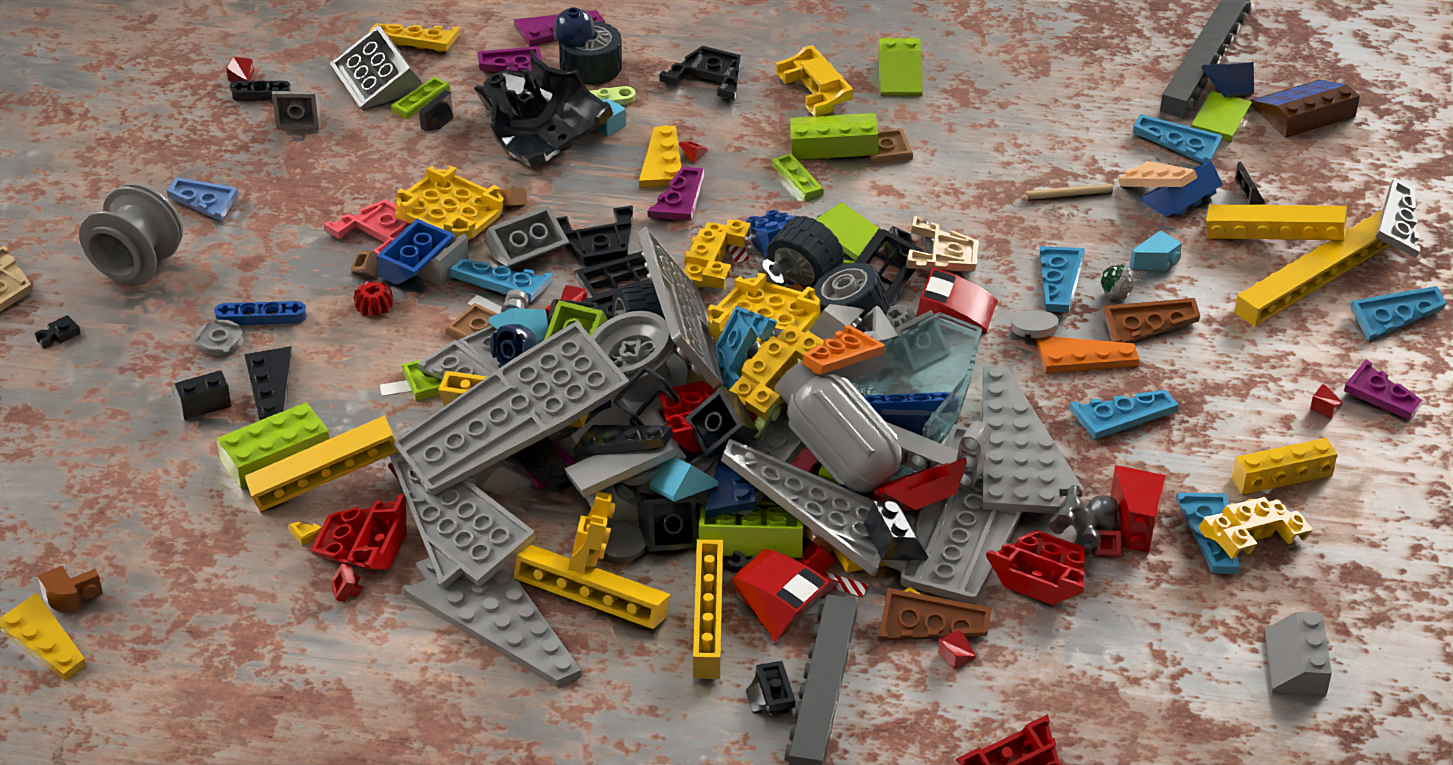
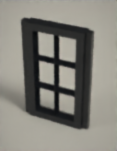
(583, 274)
(904, 274)

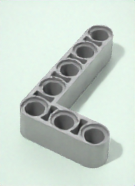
(924, 453)

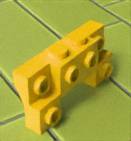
(819, 77)
(708, 250)
(769, 365)
(1253, 520)
(592, 534)

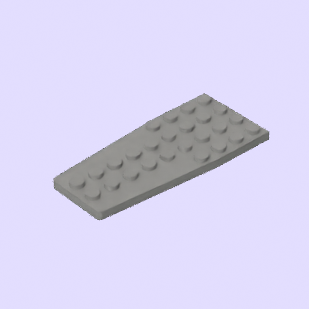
(682, 309)
(512, 409)
(956, 540)

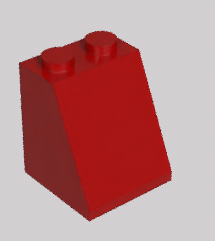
(1139, 505)

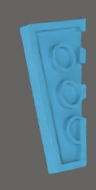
(1183, 139)
(1122, 412)

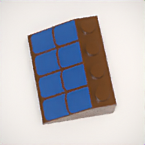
(1307, 106)

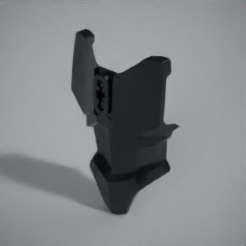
(539, 109)

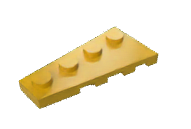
(414, 35)
(662, 158)
(41, 635)

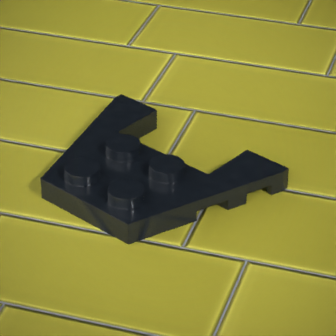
(708, 64)
(602, 241)

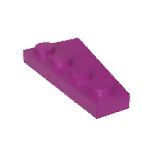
(540, 29)

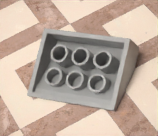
(375, 70)

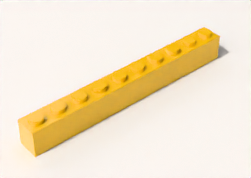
(1309, 272)

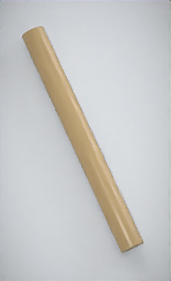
(1071, 191)

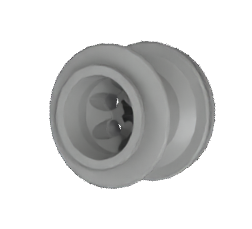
(131, 233)
(640, 341)

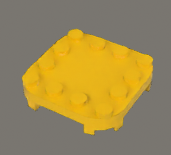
(450, 203)
(769, 300)

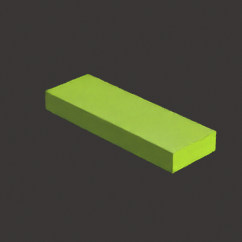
(419, 97)
(797, 177)

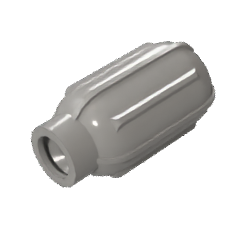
(840, 428)

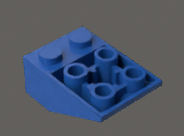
(765, 228)

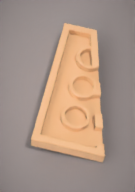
(1157, 175)

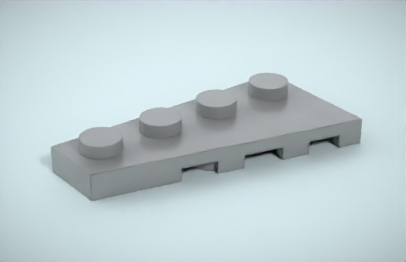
(1398, 219)
(454, 358)

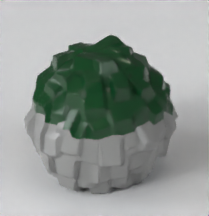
(1118, 281)

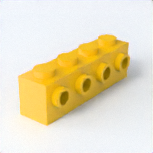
(1284, 466)

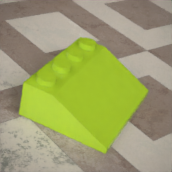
(834, 136)
(762, 529)

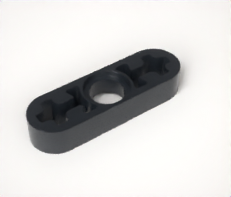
(249, 89)

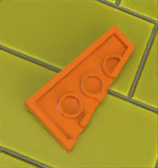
(842, 350)
(1075, 354)

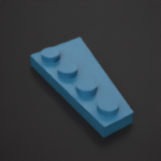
(1060, 275)
(500, 278)
(1392, 311)
(1194, 509)

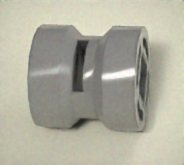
(515, 299)

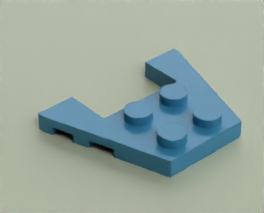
(736, 340)

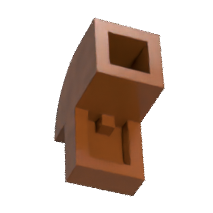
(66, 593)

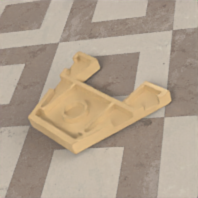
(948, 252)
(13, 281)

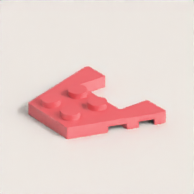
(375, 220)

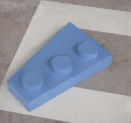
(203, 196)

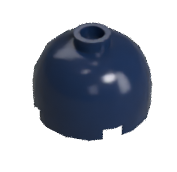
(573, 27)
(511, 342)

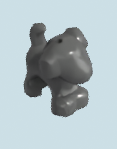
(780, 270)
(1098, 514)

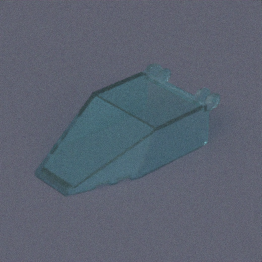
(929, 360)

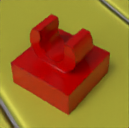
(345, 583)

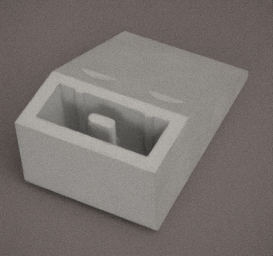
(834, 319)

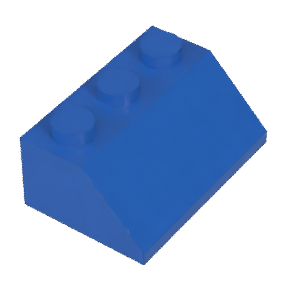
(1176, 199)
(411, 251)

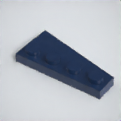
(731, 494)

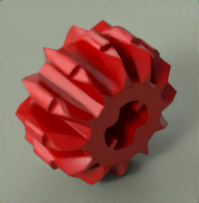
(373, 298)

